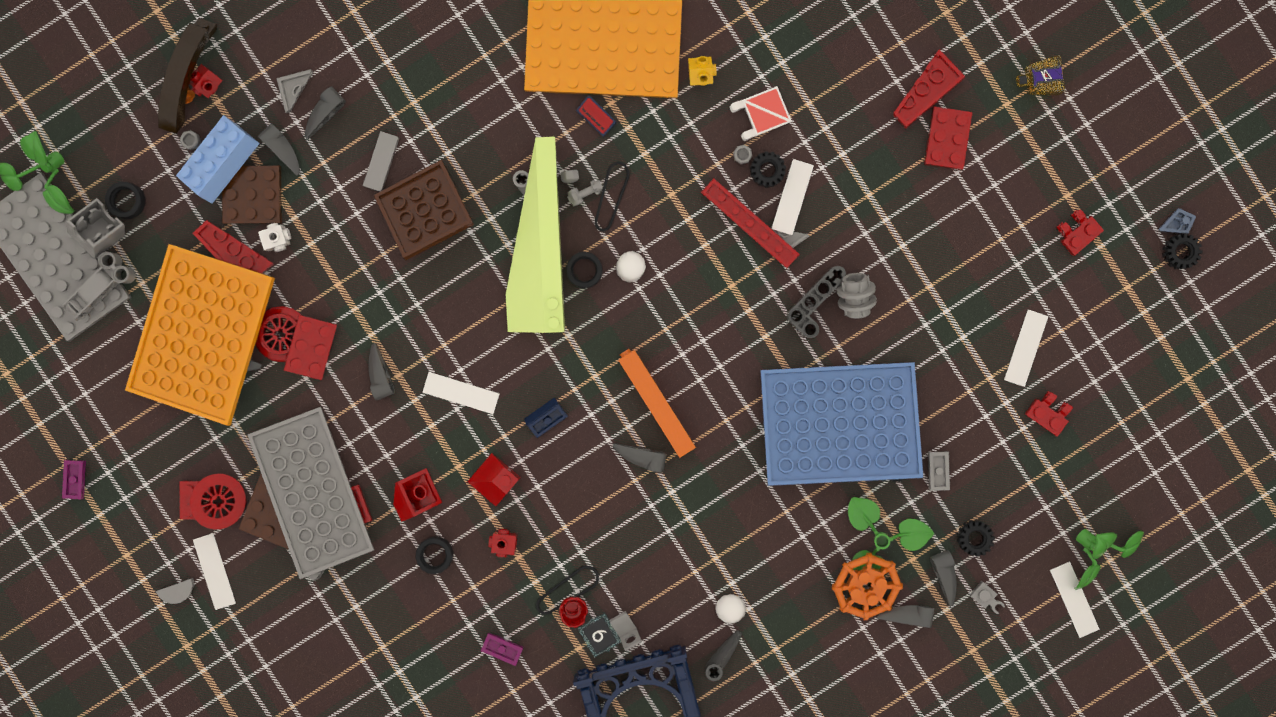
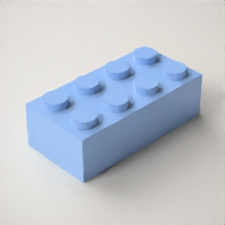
(217, 159)

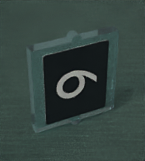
(599, 635)

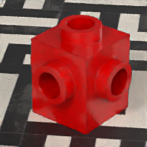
(204, 81)
(509, 539)

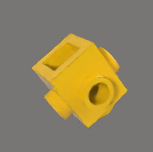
(701, 70)

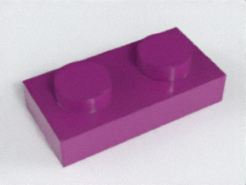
(73, 479)
(502, 649)

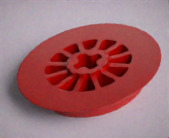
(261, 343)
(232, 515)

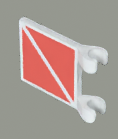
(764, 111)

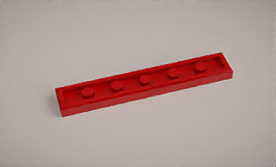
(750, 223)

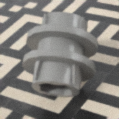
(856, 295)

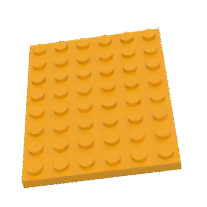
(604, 47)
(199, 334)

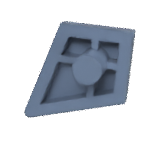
(1178, 222)

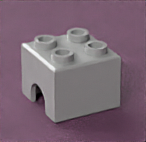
(95, 228)

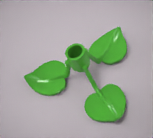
(34, 150)
(864, 512)
(1099, 545)

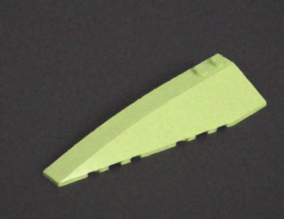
(535, 274)

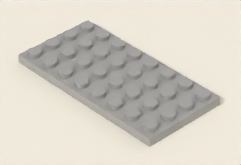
(49, 258)
(310, 493)

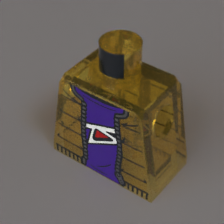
(1043, 77)

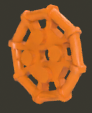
(874, 593)

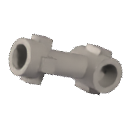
(575, 196)

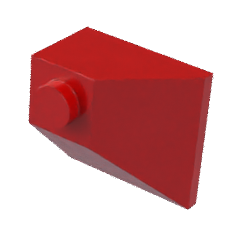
(493, 479)
(415, 495)

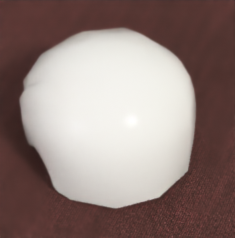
(630, 266)
(730, 608)

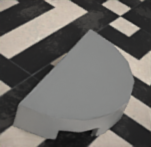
(176, 593)

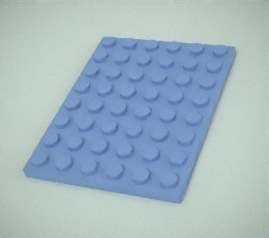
(841, 424)

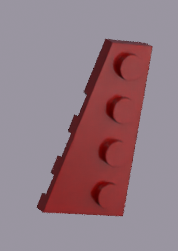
(932, 85)
(229, 249)

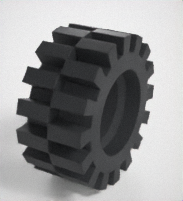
(779, 169)
(1174, 260)
(986, 543)

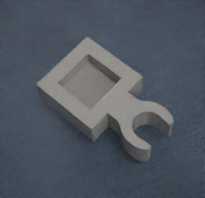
(985, 596)

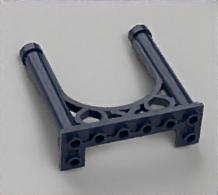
(677, 656)

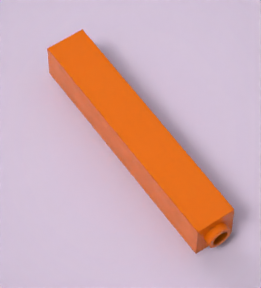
(656, 402)

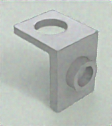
(625, 629)

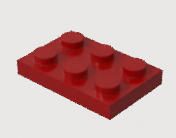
(948, 138)
(310, 347)

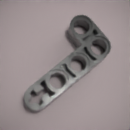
(818, 299)

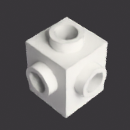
(269, 239)

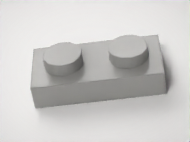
(938, 471)

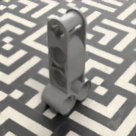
(98, 285)

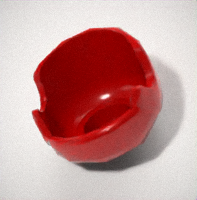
(573, 611)

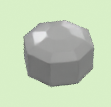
(190, 140)
(742, 154)
(569, 176)

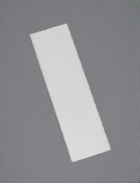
(792, 197)
(1026, 348)
(461, 393)
(214, 571)
(1074, 600)

